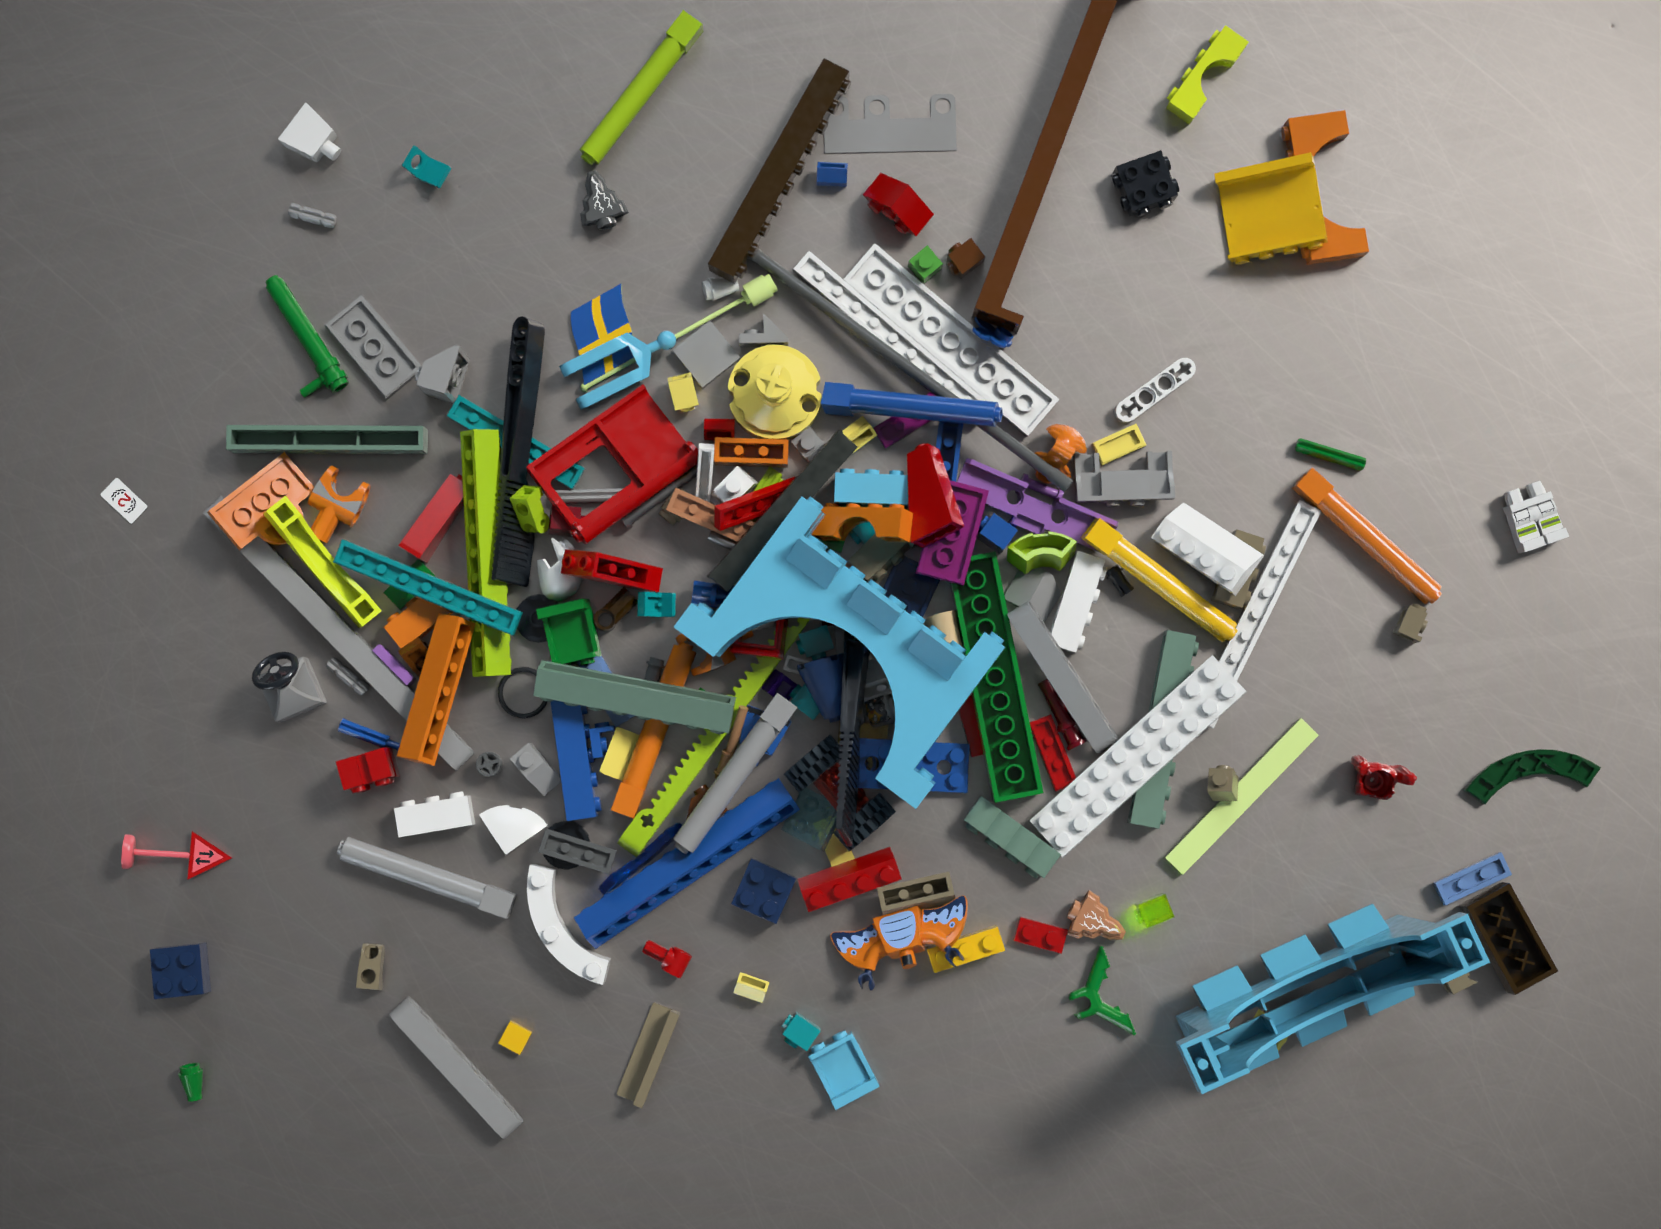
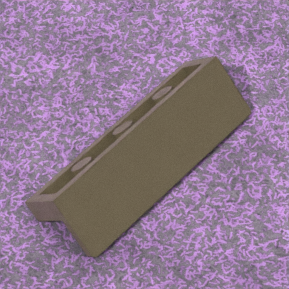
(648, 1054)

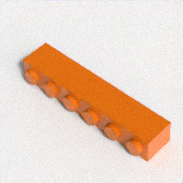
(436, 689)

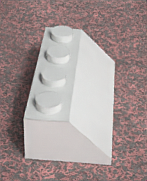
(1207, 548)

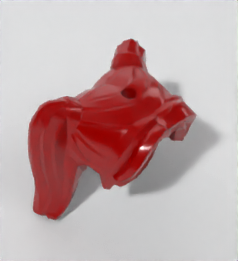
(1384, 777)

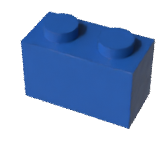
(996, 533)

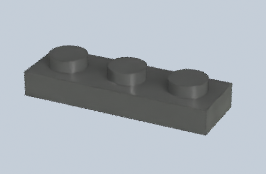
(577, 851)

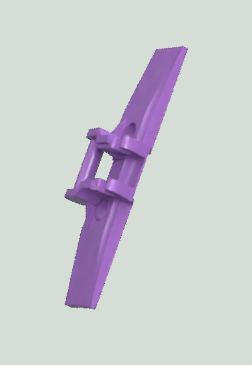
(1029, 511)

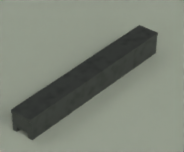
(805, 484)

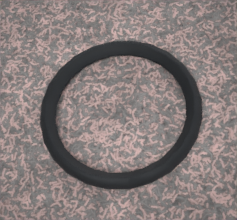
(501, 699)

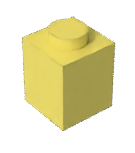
(683, 392)

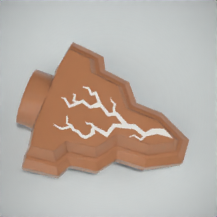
(1093, 919)

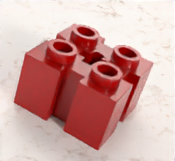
(366, 769)

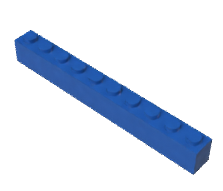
(678, 870)

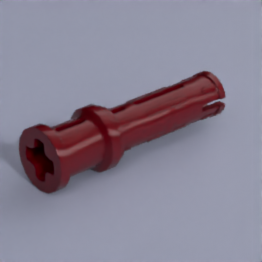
(1066, 723)

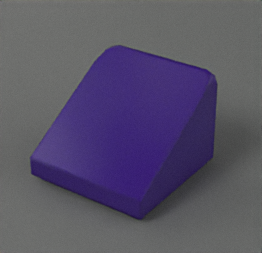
(780, 684)

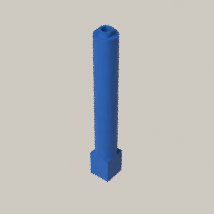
(846, 400)

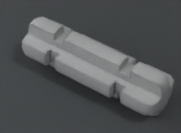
(312, 215)
(347, 676)

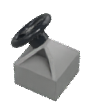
(289, 687)

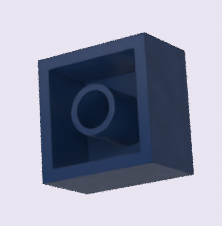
(763, 890)
(180, 970)

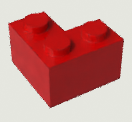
(898, 203)

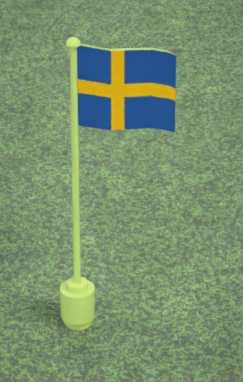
(607, 319)

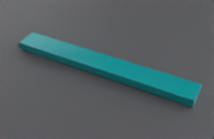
(428, 587)

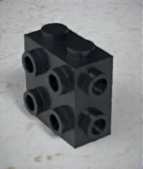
(1145, 184)

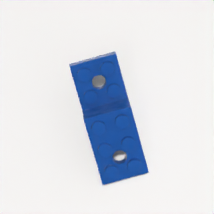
(955, 753)

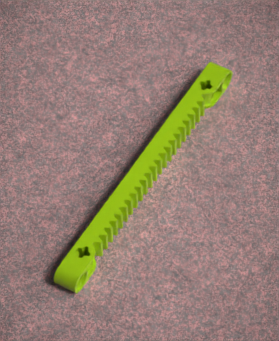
(637, 835)

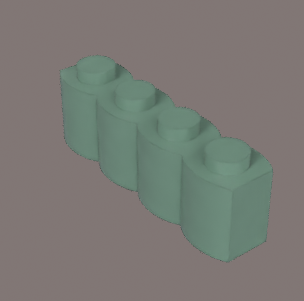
(1012, 837)

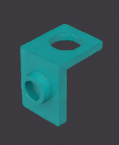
(428, 169)

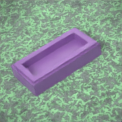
(394, 664)

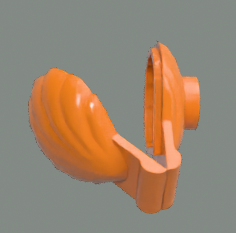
(1066, 443)

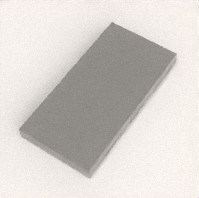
(373, 346)

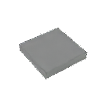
(706, 354)

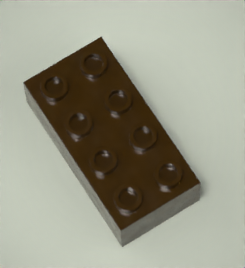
(1509, 938)

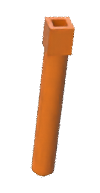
(1320, 493)
(651, 738)

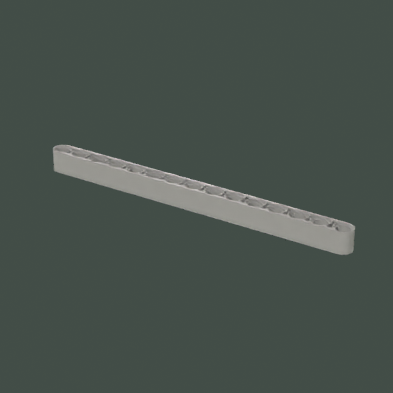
(342, 637)

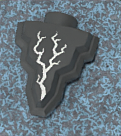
(601, 204)

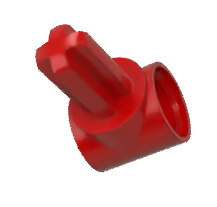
(673, 960)

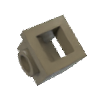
(1411, 623)

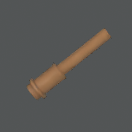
(733, 739)

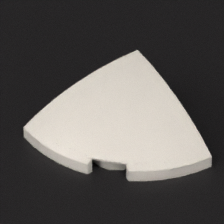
(512, 825)

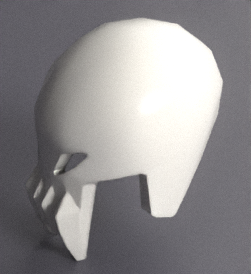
(552, 582)

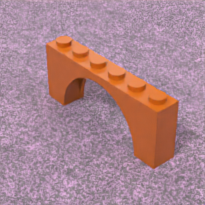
(1311, 135)

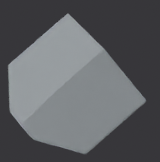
(1037, 587)

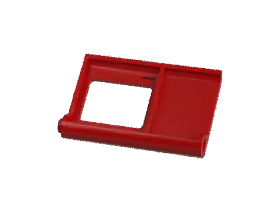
(641, 444)

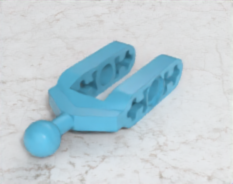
(641, 352)

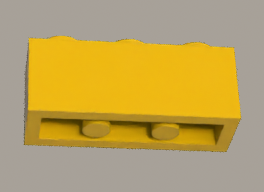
(971, 946)

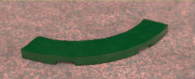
(1528, 763)

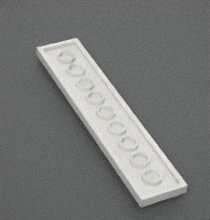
(951, 339)
(1138, 756)

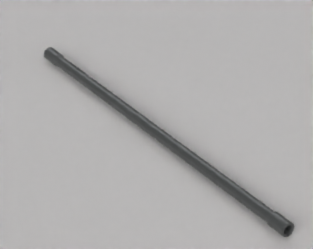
(1052, 474)

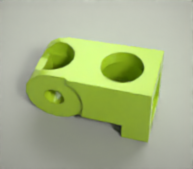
(530, 509)

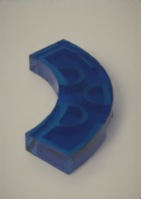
(635, 865)

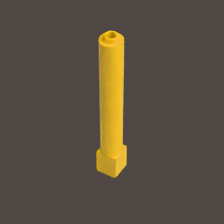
(1113, 545)

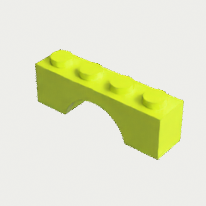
(1224, 51)

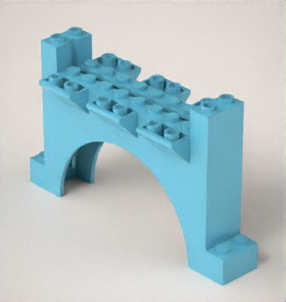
(802, 580)
(1433, 956)

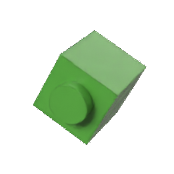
(925, 264)

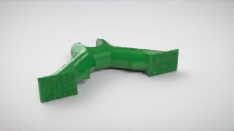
(1097, 1006)

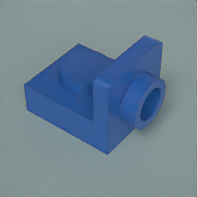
(598, 744)

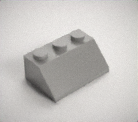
(443, 374)

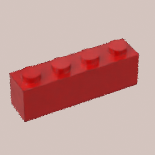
(849, 879)

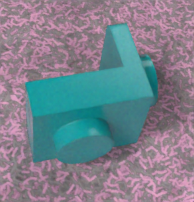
(656, 604)

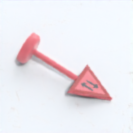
(201, 855)

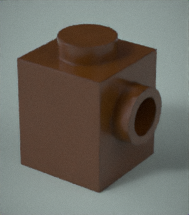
(964, 258)

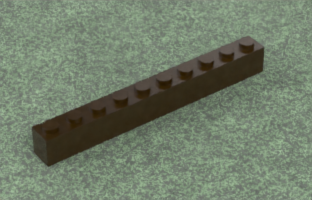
(779, 171)

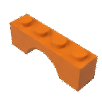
(889, 523)

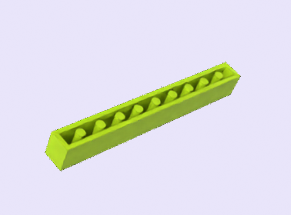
(480, 494)

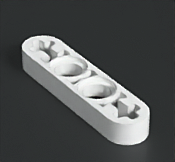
(1155, 391)

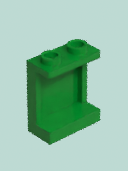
(571, 632)

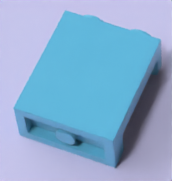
(843, 1069)

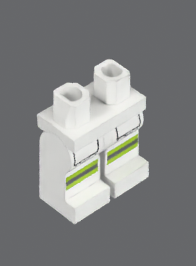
(1533, 520)

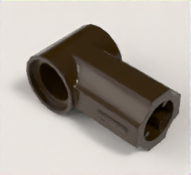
(616, 608)

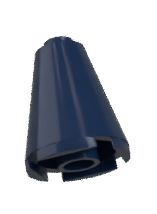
(824, 684)

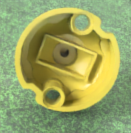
(775, 391)

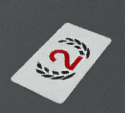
(124, 500)

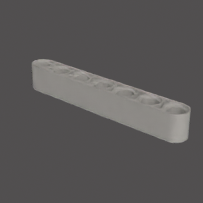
(1063, 677)
(456, 1067)

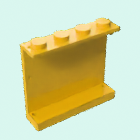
(1272, 208)

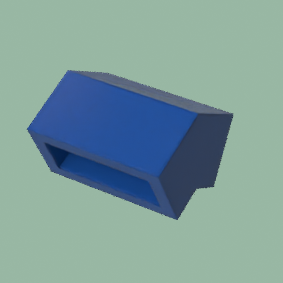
(832, 174)

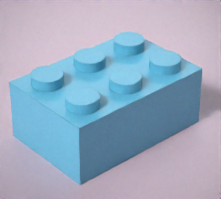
(871, 488)

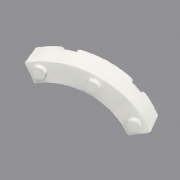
(554, 931)

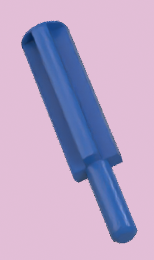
(366, 734)

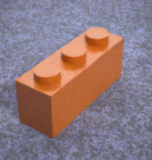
(751, 452)
(414, 621)

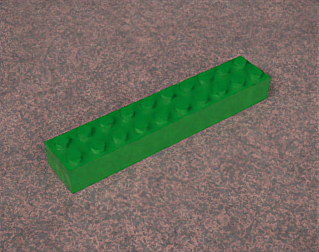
(1000, 694)

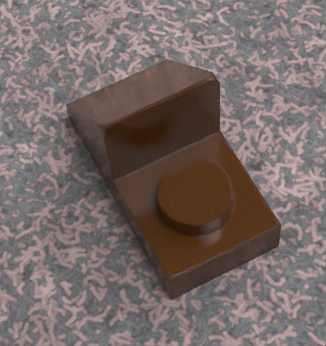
(414, 655)

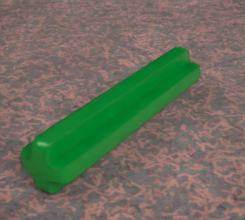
(1330, 454)

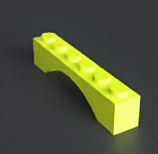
(310, 550)

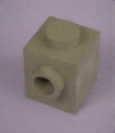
(1223, 783)

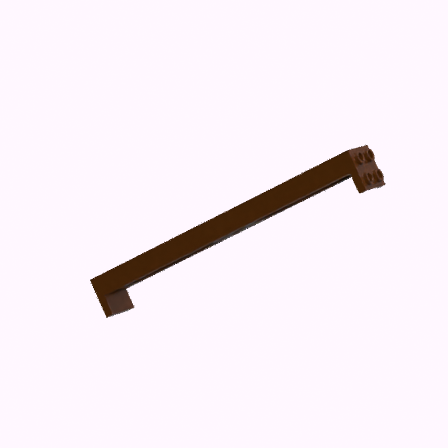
(1040, 169)

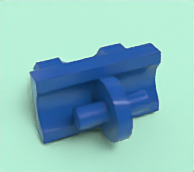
(709, 594)

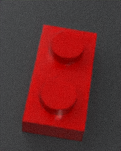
(1040, 935)

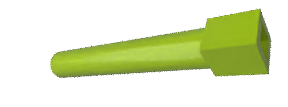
(678, 40)

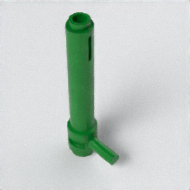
(326, 365)

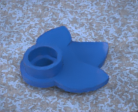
(999, 337)

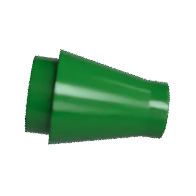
(191, 1078)

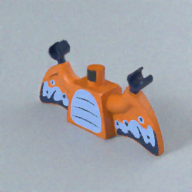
(902, 936)

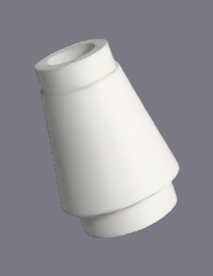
(718, 288)

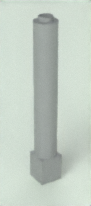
(734, 774)
(428, 877)

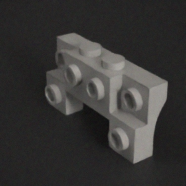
(1124, 485)

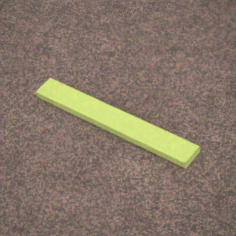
(1250, 787)

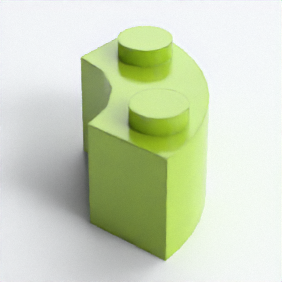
(1041, 551)

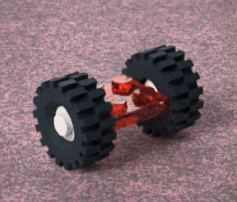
(815, 765)

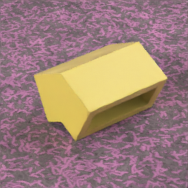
(860, 432)
(751, 987)

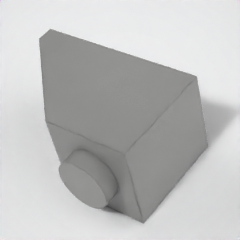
(536, 769)

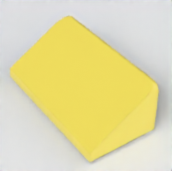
(619, 753)

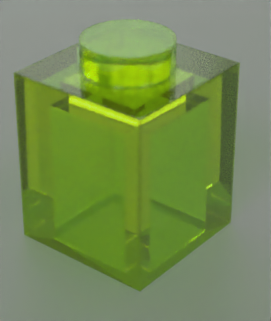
(1153, 910)

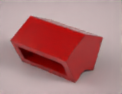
(719, 428)

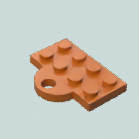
(242, 511)

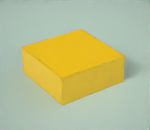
(515, 1037)

